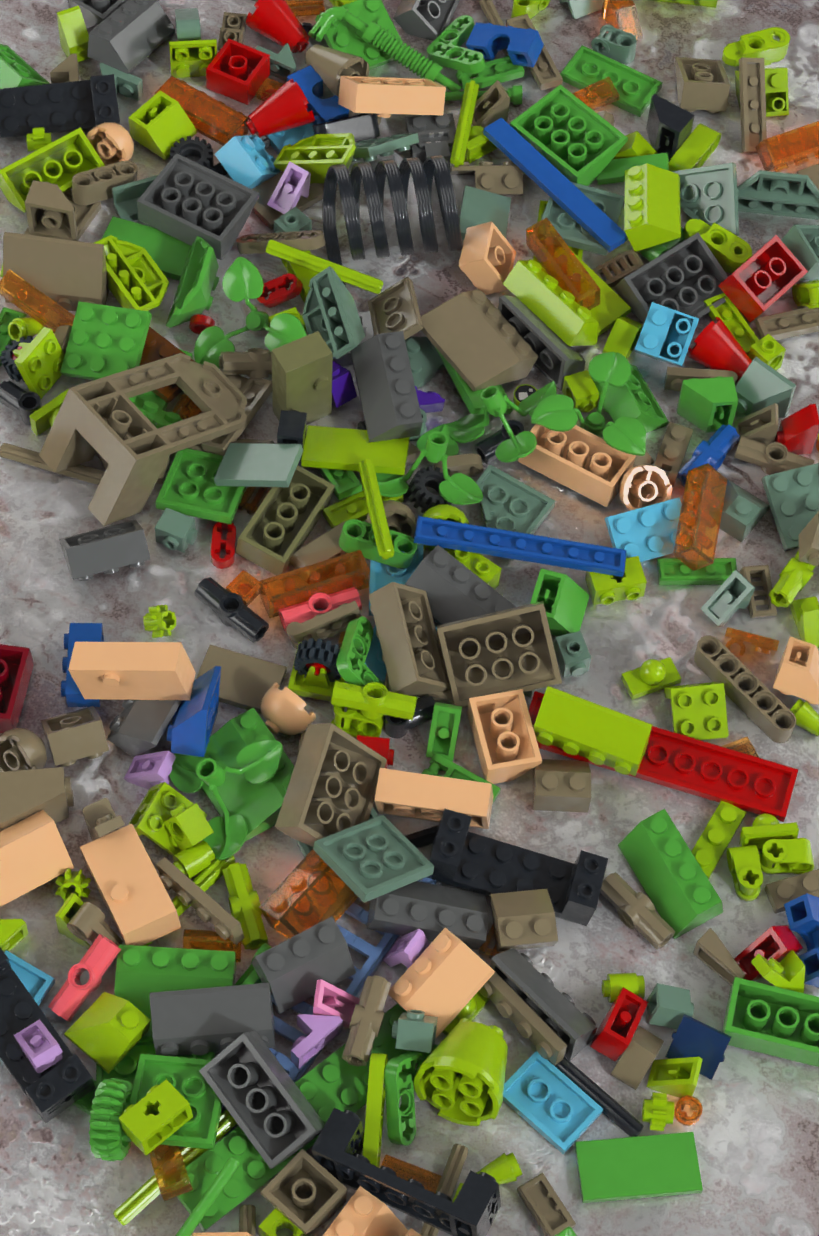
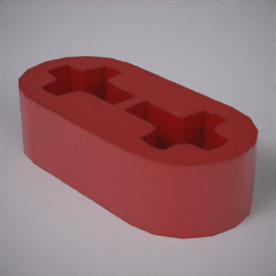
(279, 290)
(228, 544)

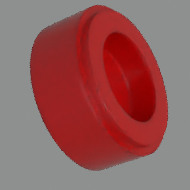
(200, 322)

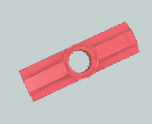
(307, 610)
(73, 993)

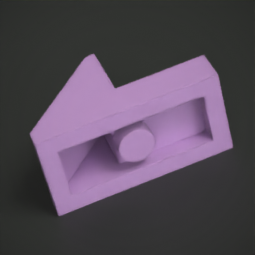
(291, 186)
(150, 769)
(407, 949)
(319, 1032)
(39, 1046)

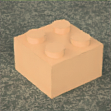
(486, 257)

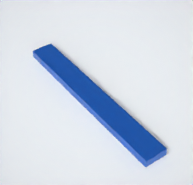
(555, 184)
(520, 546)

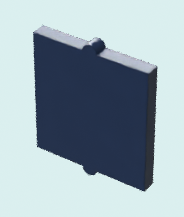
(701, 1041)

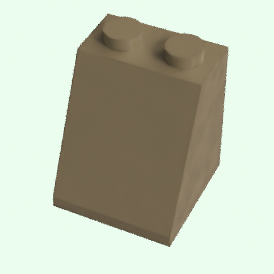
(32, 791)

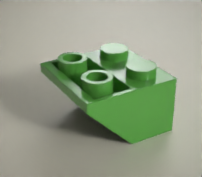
(708, 402)
(563, 601)

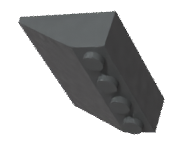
(196, 202)
(675, 280)

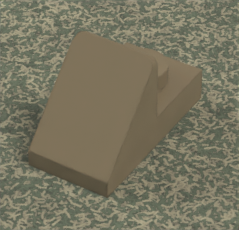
(66, 71)
(101, 819)

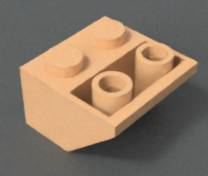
(799, 671)

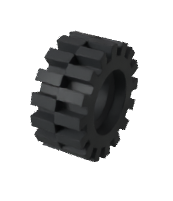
(194, 148)
(419, 493)

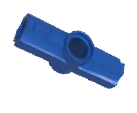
(712, 451)

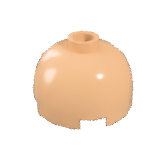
(111, 142)
(644, 487)
(285, 711)

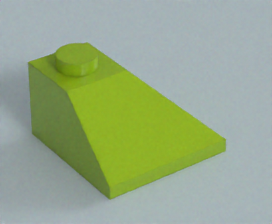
(108, 1030)

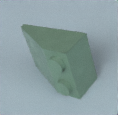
(804, 244)

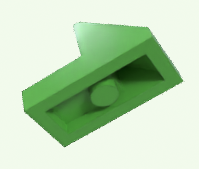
(444, 730)

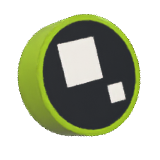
(523, 392)

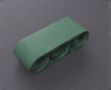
(187, 24)

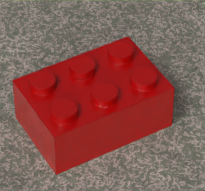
(763, 278)

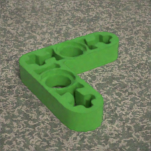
(443, 49)
(354, 653)
(402, 1121)

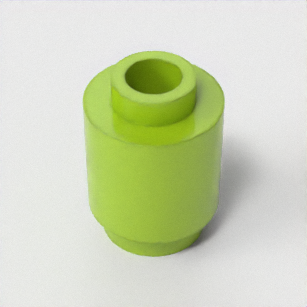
(194, 859)
(615, 982)

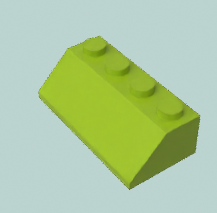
(51, 164)
(651, 206)
(552, 304)
(592, 731)

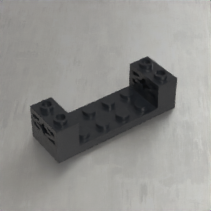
(58, 106)
(499, 867)
(59, 1084)
(340, 1152)

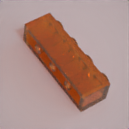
(207, 114)
(789, 148)
(562, 263)
(700, 517)
(322, 577)

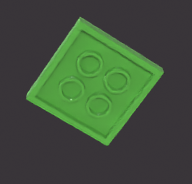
(349, 39)
(105, 341)
(192, 488)
(189, 1082)

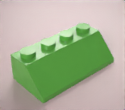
(670, 874)

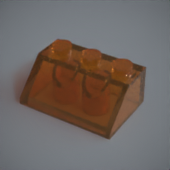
(307, 897)

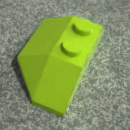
(318, 154)
(133, 275)

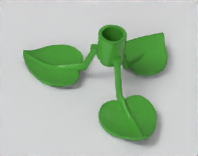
(241, 283)
(495, 403)
(625, 434)
(436, 447)
(257, 762)

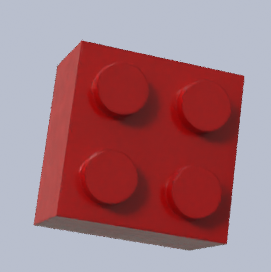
(238, 71)

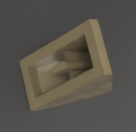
(491, 106)
(760, 425)
(637, 1058)

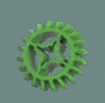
(105, 1128)

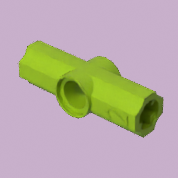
(791, 581)
(374, 700)
(245, 905)

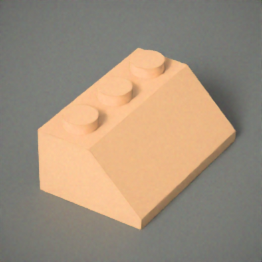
(503, 735)
(442, 979)
(366, 1217)

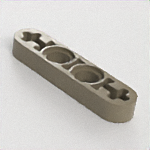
(298, 239)

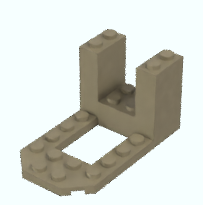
(106, 421)

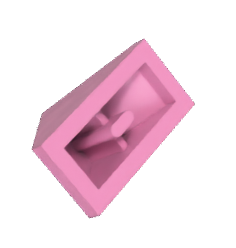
(334, 1002)

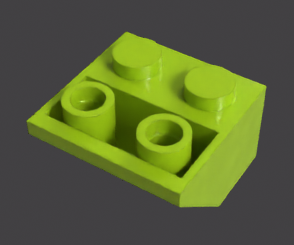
(191, 57)
(775, 91)
(160, 124)

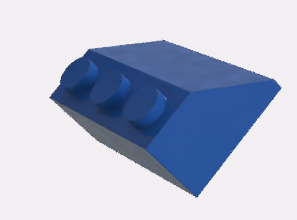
(196, 717)

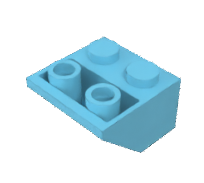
(247, 160)
(666, 334)

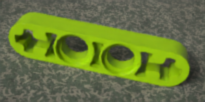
(375, 1109)

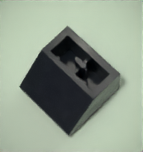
(668, 126)

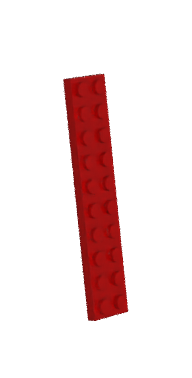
(706, 770)

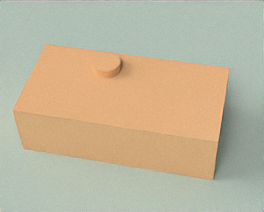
(391, 95)
(579, 462)
(132, 670)
(428, 795)
(30, 856)
(130, 887)

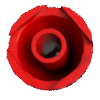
(279, 24)
(281, 111)
(719, 349)

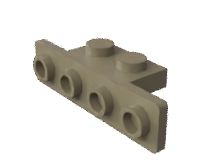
(498, 179)

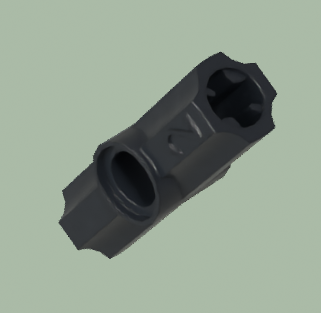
(221, 600)

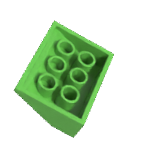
(570, 135)
(255, 802)
(162, 969)

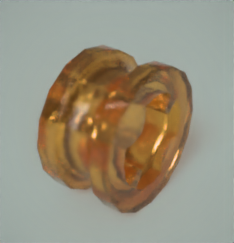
(694, 1104)

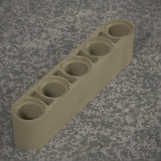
(749, 700)

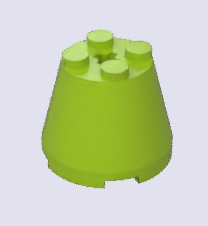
(465, 1074)

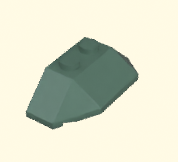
(779, 195)
(332, 313)

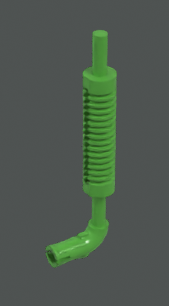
(386, 42)

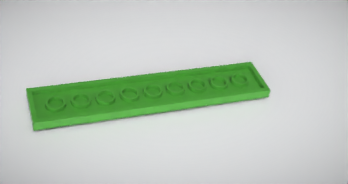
(325, 1087)

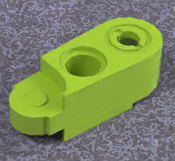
(766, 44)
(725, 246)

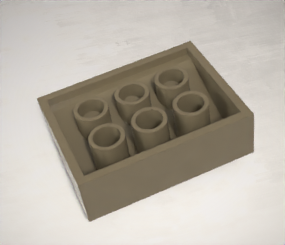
(58, 268)
(478, 341)
(499, 653)
(329, 785)

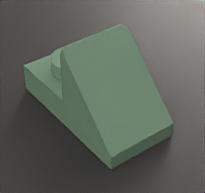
(280, 64)
(125, 83)
(729, 597)

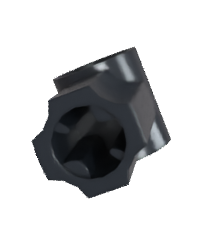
(19, 400)
(488, 446)
(423, 713)

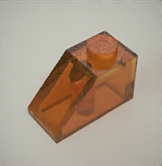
(623, 16)

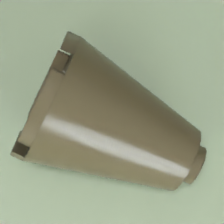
(333, 64)

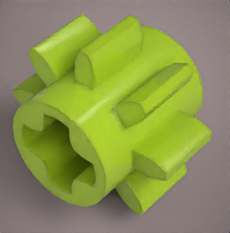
(38, 139)
(159, 621)
(74, 878)
(658, 1111)

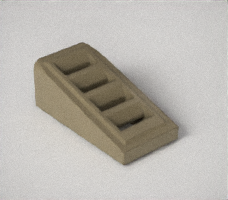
(627, 260)
(763, 572)
(717, 957)

